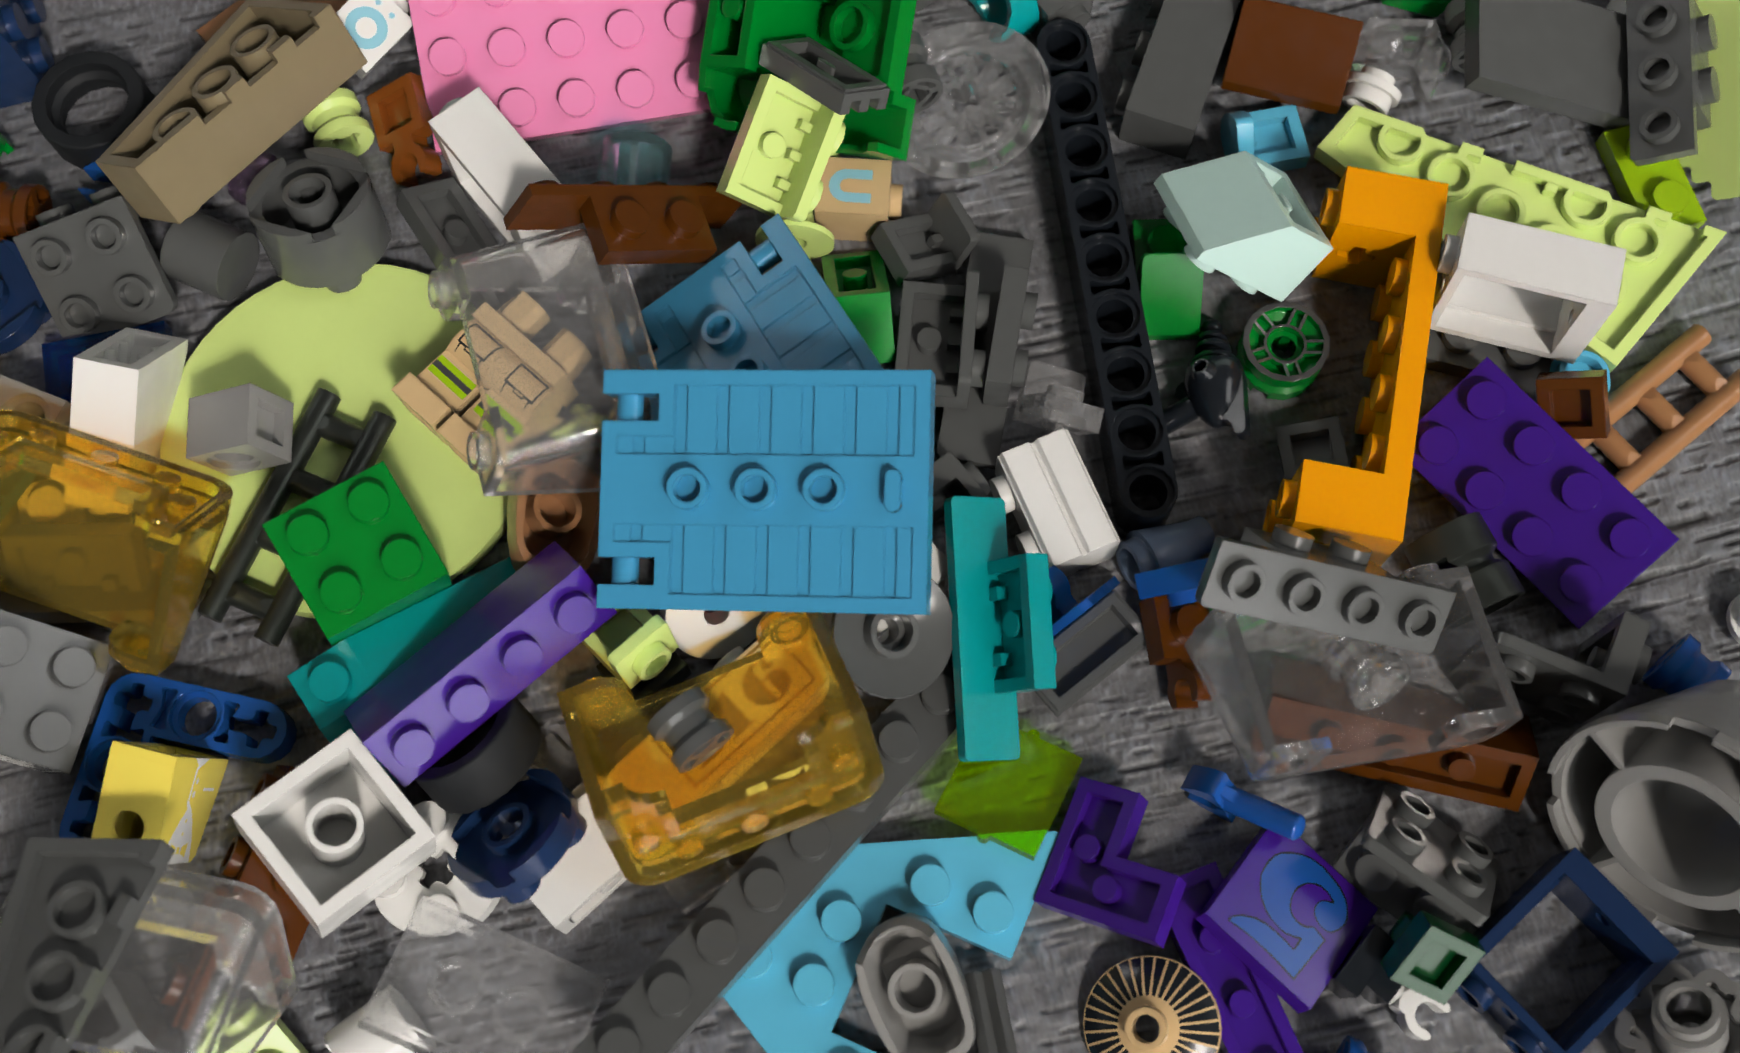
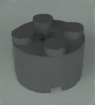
(318, 219)

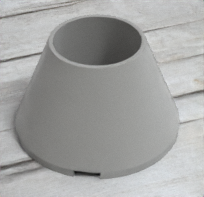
(1659, 807)

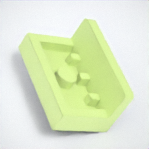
(781, 151)

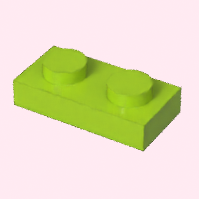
(1654, 184)

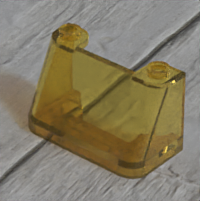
(106, 535)
(792, 760)

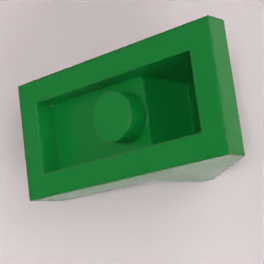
(1166, 280)

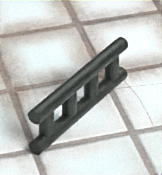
(228, 584)

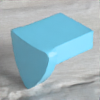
(1268, 134)

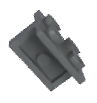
(1419, 863)

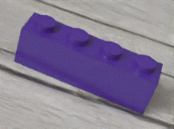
(478, 664)

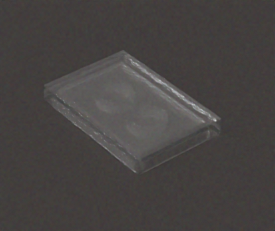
(478, 990)

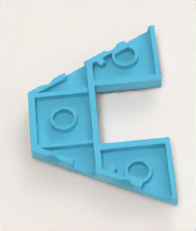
(806, 973)

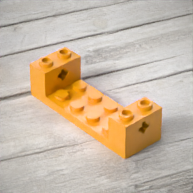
(1386, 239)

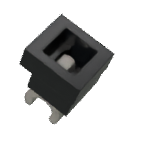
(1364, 976)

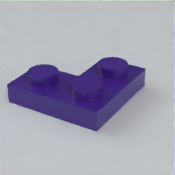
(1091, 871)

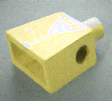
(158, 795)

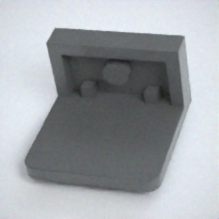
(96, 267)
(1578, 688)

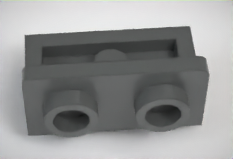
(940, 336)

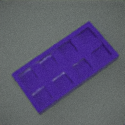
(1538, 492)

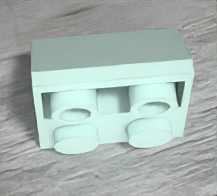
(1244, 222)

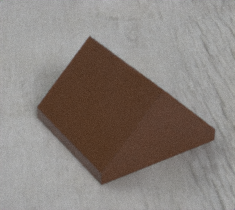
(1291, 54)

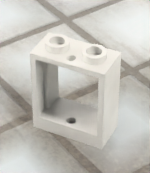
(488, 158)
(1525, 287)

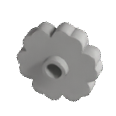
(1682, 1014)

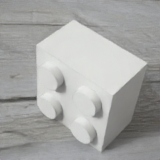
(335, 832)

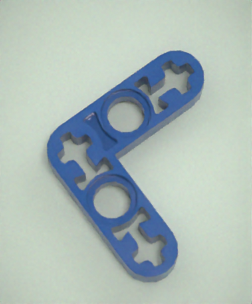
(167, 724)

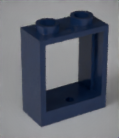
(1609, 917)

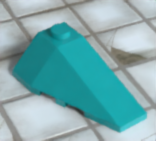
(365, 658)

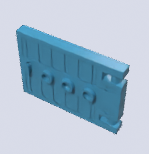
(752, 320)
(769, 490)

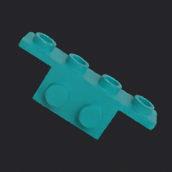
(997, 627)

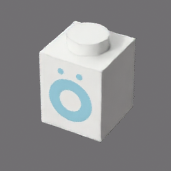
(375, 27)

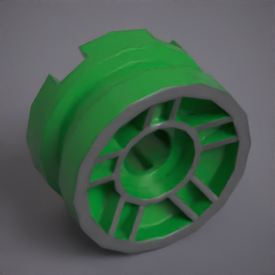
(1285, 327)

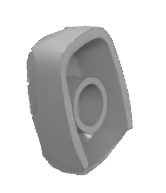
(915, 988)

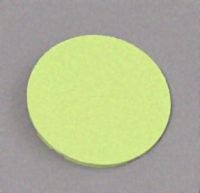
(358, 349)

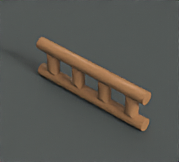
(1677, 429)

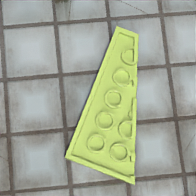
(1658, 252)

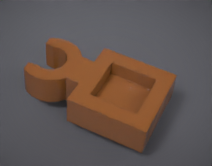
(402, 128)

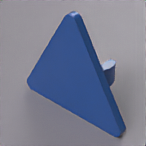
(1064, 606)

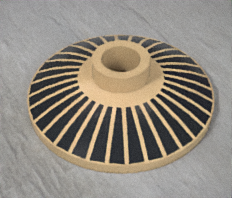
(1158, 988)

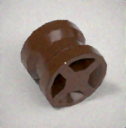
(20, 207)

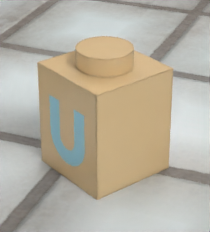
(857, 197)

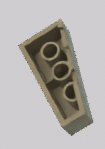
(230, 105)

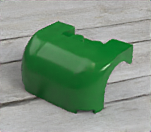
(864, 32)

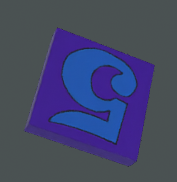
(1287, 916)

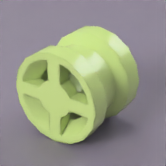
(338, 123)

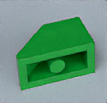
(864, 294)

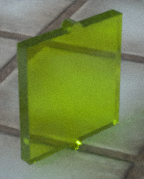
(1011, 798)

